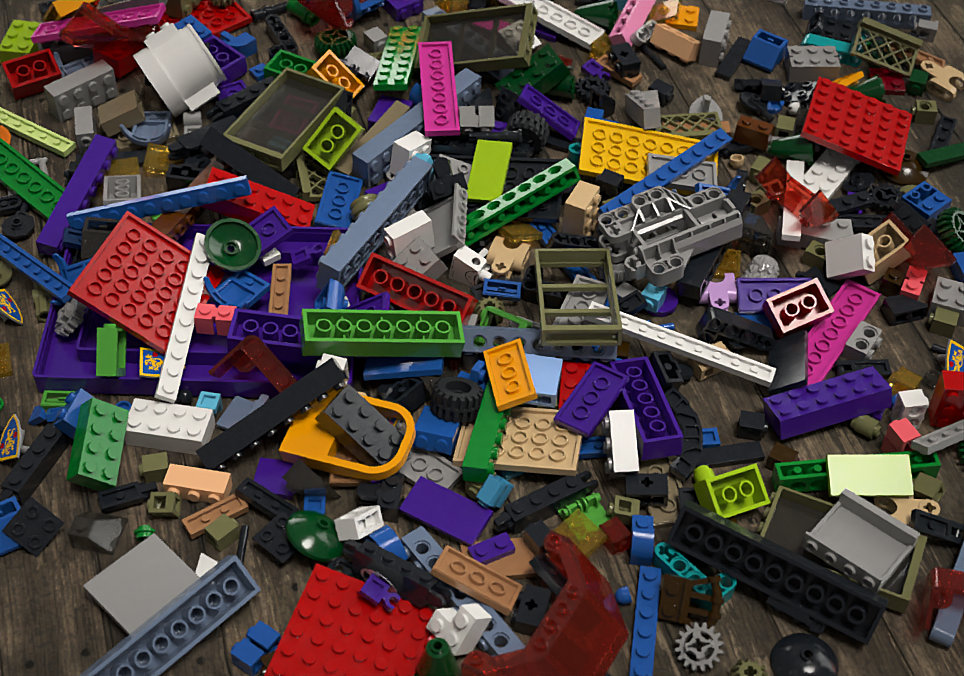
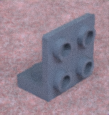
(239, 409)

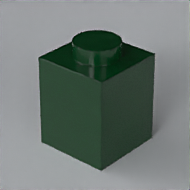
(917, 82)

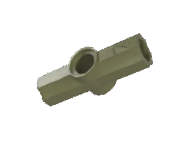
(42, 302)

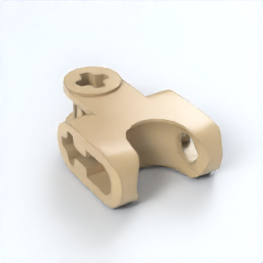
(942, 80)
(507, 260)
(902, 506)

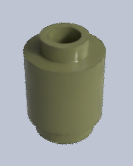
(866, 426)

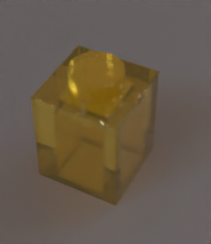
(904, 380)

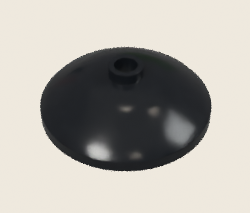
(789, 657)

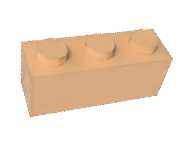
(675, 43)
(197, 483)

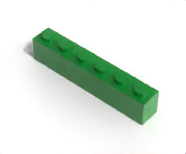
(485, 439)

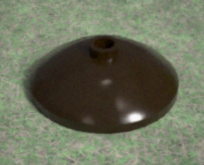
(911, 171)

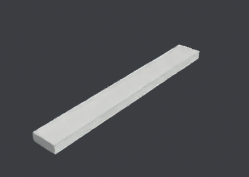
(790, 224)

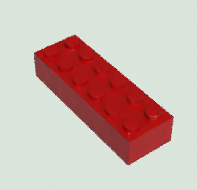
(247, 208)
(412, 289)

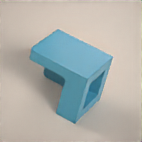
(210, 401)

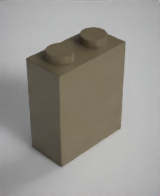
(122, 110)

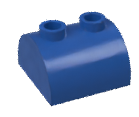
(331, 296)

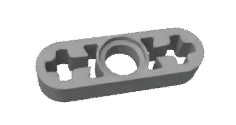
(643, 33)

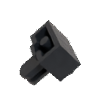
(183, 175)
(445, 179)
(668, 370)
(407, 393)
(387, 495)

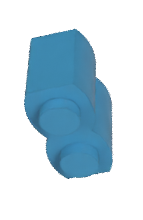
(494, 491)

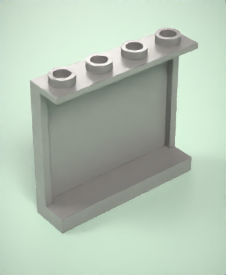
(448, 222)
(861, 541)
(140, 583)

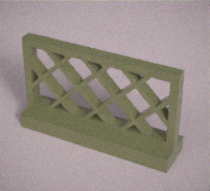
(892, 36)
(685, 118)
(303, 181)

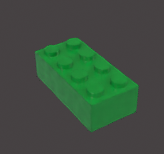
(97, 445)

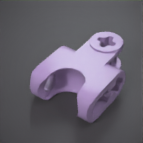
(720, 293)

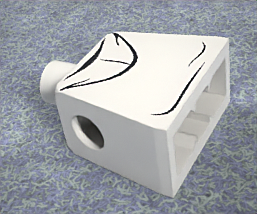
(468, 267)

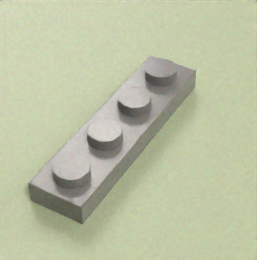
(939, 439)

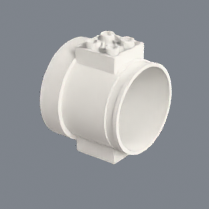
(180, 68)

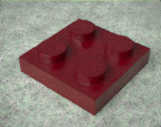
(892, 82)

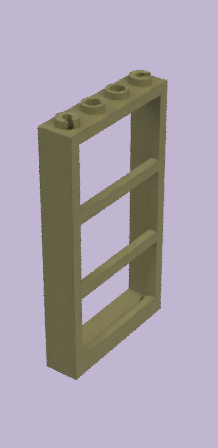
(578, 334)

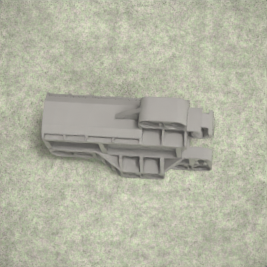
(662, 243)

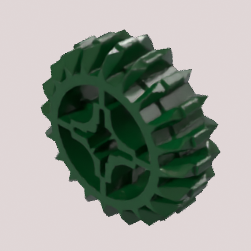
(338, 41)
(951, 229)

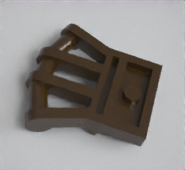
(677, 597)

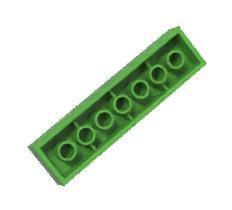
(381, 333)

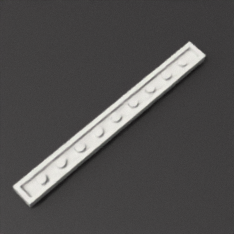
(183, 322)
(689, 347)

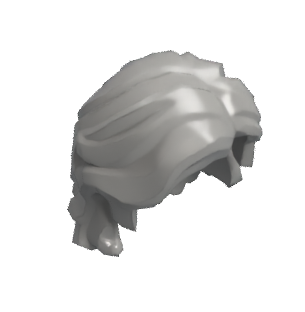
(762, 267)

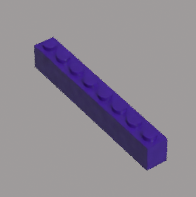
(78, 192)

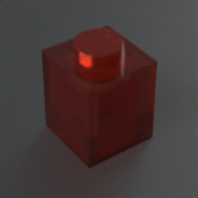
(617, 535)

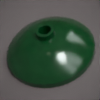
(233, 235)
(314, 535)

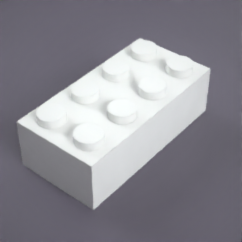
(168, 426)

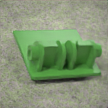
(590, 507)

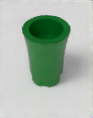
(302, 12)

